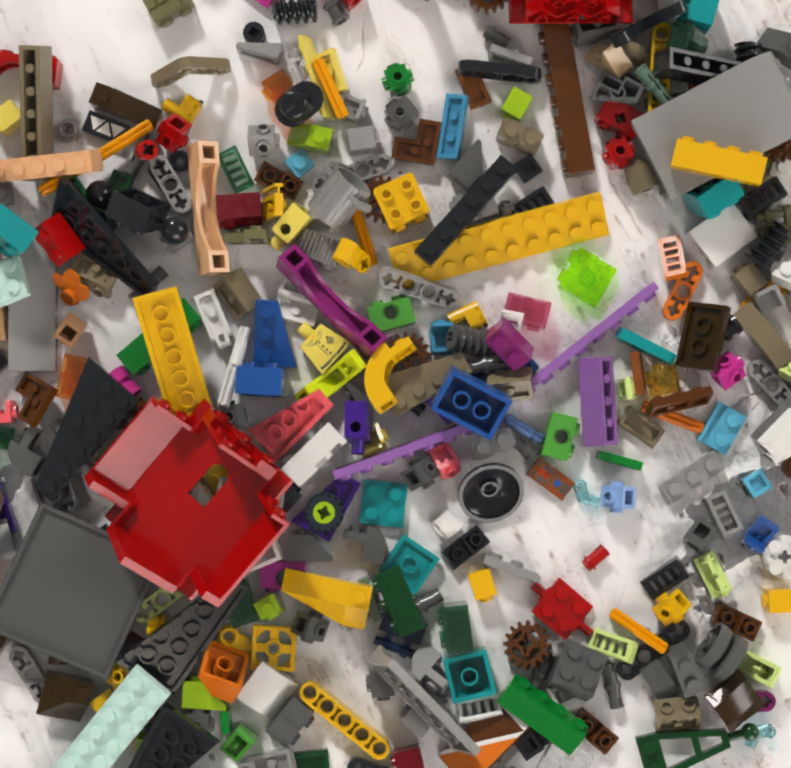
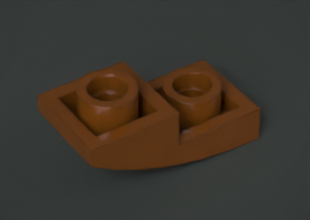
(270, 174)
(736, 620)
(597, 733)

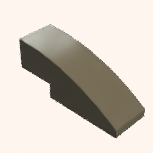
(763, 335)

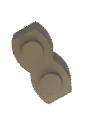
(523, 138)

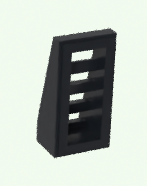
(533, 196)
(765, 204)
(675, 561)

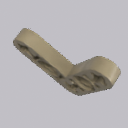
(189, 65)

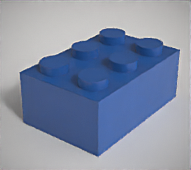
(261, 381)
(471, 402)

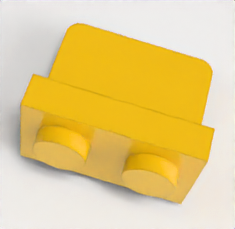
(401, 203)

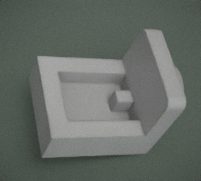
(355, 107)

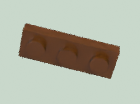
(679, 401)

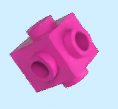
(729, 370)

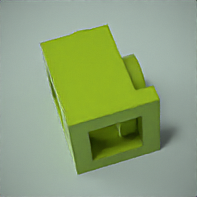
(269, 607)

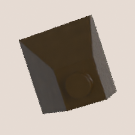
(65, 696)

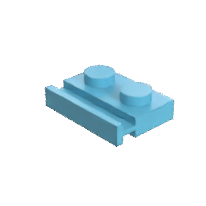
(721, 428)

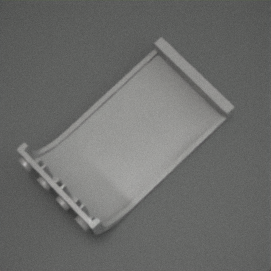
(736, 108)

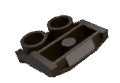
(734, 700)

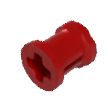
(139, 148)

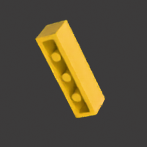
(718, 162)

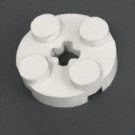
(771, 560)

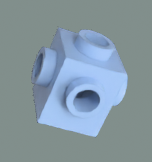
(618, 496)

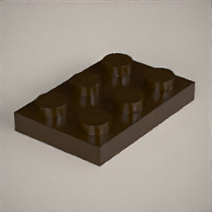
(703, 336)

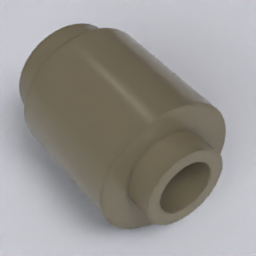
(635, 52)

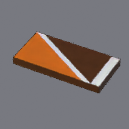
(492, 735)

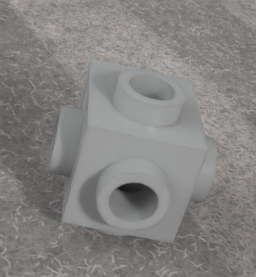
(262, 140)

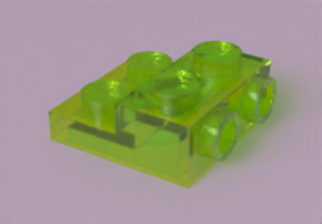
(586, 277)

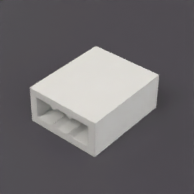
(722, 236)

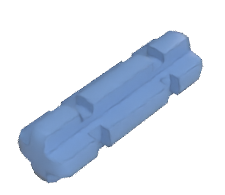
(524, 429)

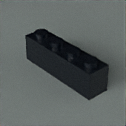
(689, 65)

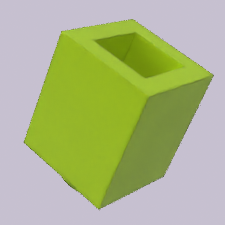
(516, 104)

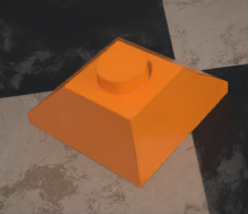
(223, 670)

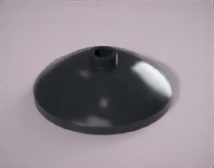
(494, 501)

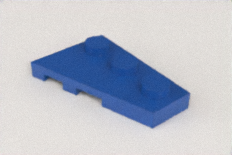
(271, 336)

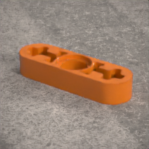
(680, 308)

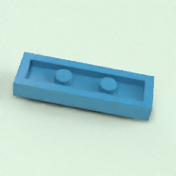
(452, 127)

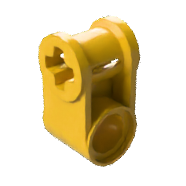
(351, 256)

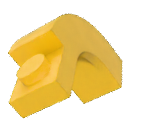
(379, 369)

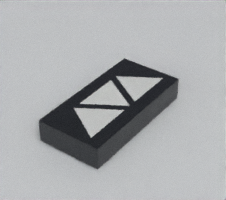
(103, 126)

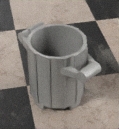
(339, 197)

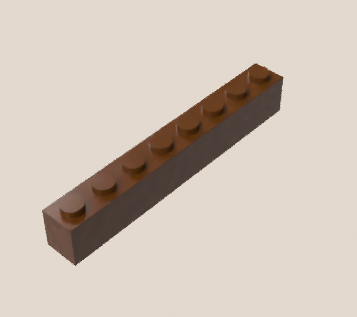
(566, 99)

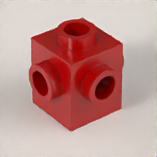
(173, 133)
(612, 158)

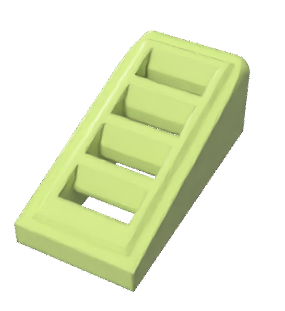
(626, 389)
(630, 652)

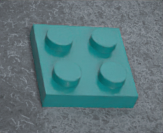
(383, 503)
(413, 560)

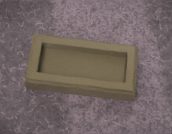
(640, 427)

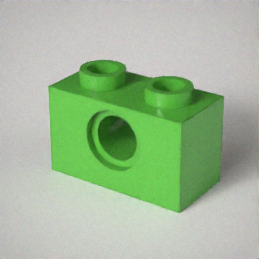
(404, 317)
(556, 423)

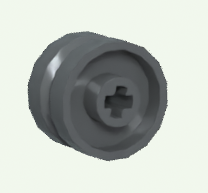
(721, 651)

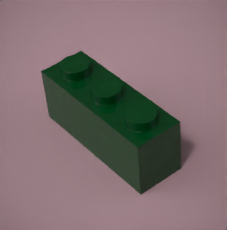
(398, 601)

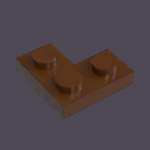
(420, 150)
(39, 398)

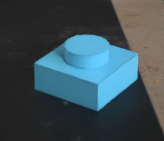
(300, 163)
(756, 483)

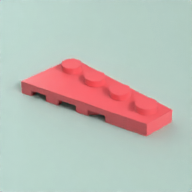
(284, 429)

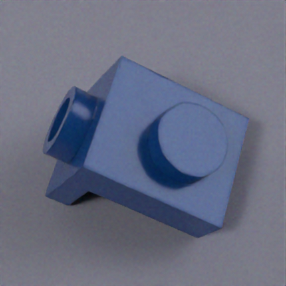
(760, 534)

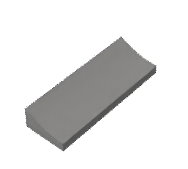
(34, 317)
(422, 702)

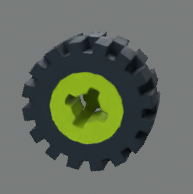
(333, 507)

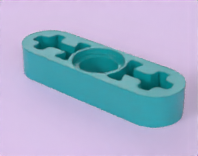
(645, 346)

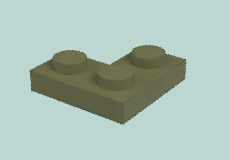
(253, 236)

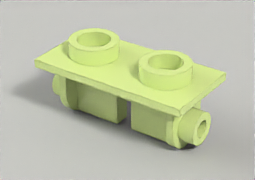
(713, 575)

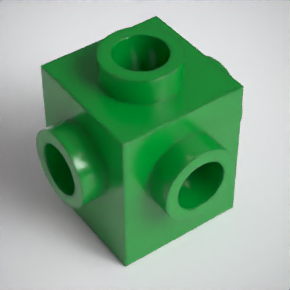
(397, 87)

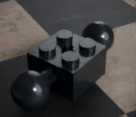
(137, 211)

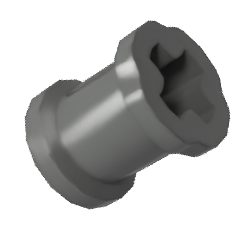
(336, 12)

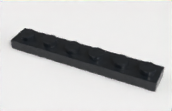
(465, 211)

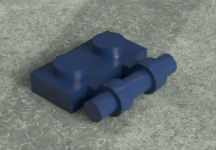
(403, 651)

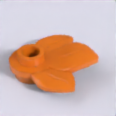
(71, 287)

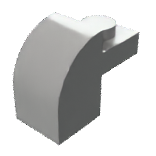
(423, 668)

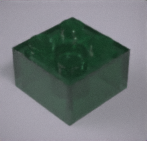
(456, 626)

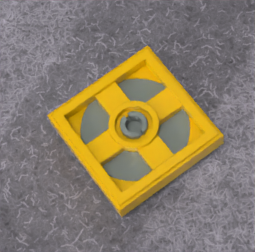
(273, 645)

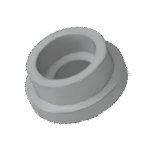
(64, 125)

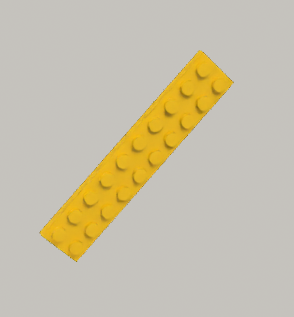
(509, 239)
(174, 356)

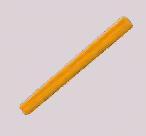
(106, 151)

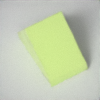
(760, 669)

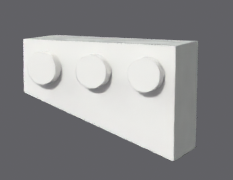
(313, 453)

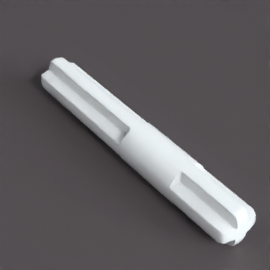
(236, 359)

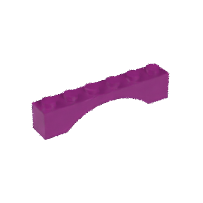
(303, 275)

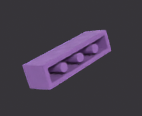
(597, 401)

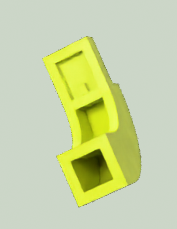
(335, 377)

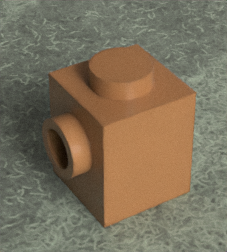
(70, 329)

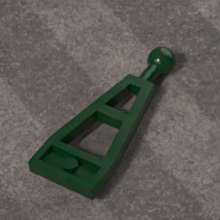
(653, 757)

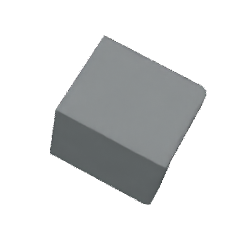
(768, 299)

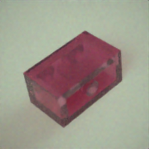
(534, 310)

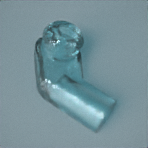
(582, 494)
(765, 730)

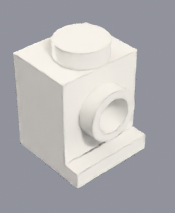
(446, 525)

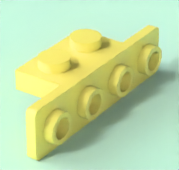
(332, 61)

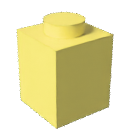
(9, 118)

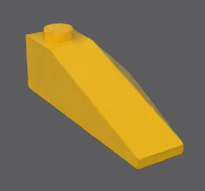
(336, 598)

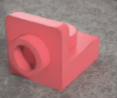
(12, 412)
(445, 460)

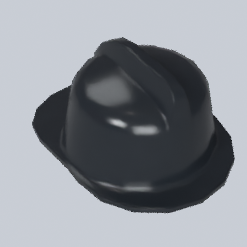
(298, 103)

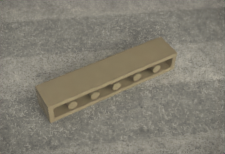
(36, 102)

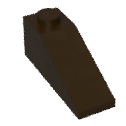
(123, 105)

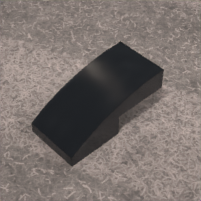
(531, 744)

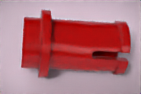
(595, 557)

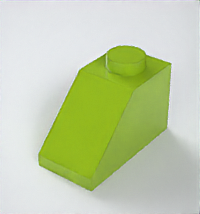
(311, 138)
(198, 697)

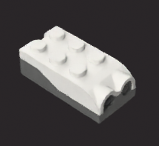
(774, 434)

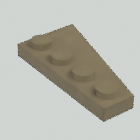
(421, 382)

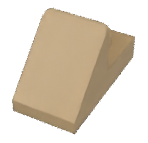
(608, 59)

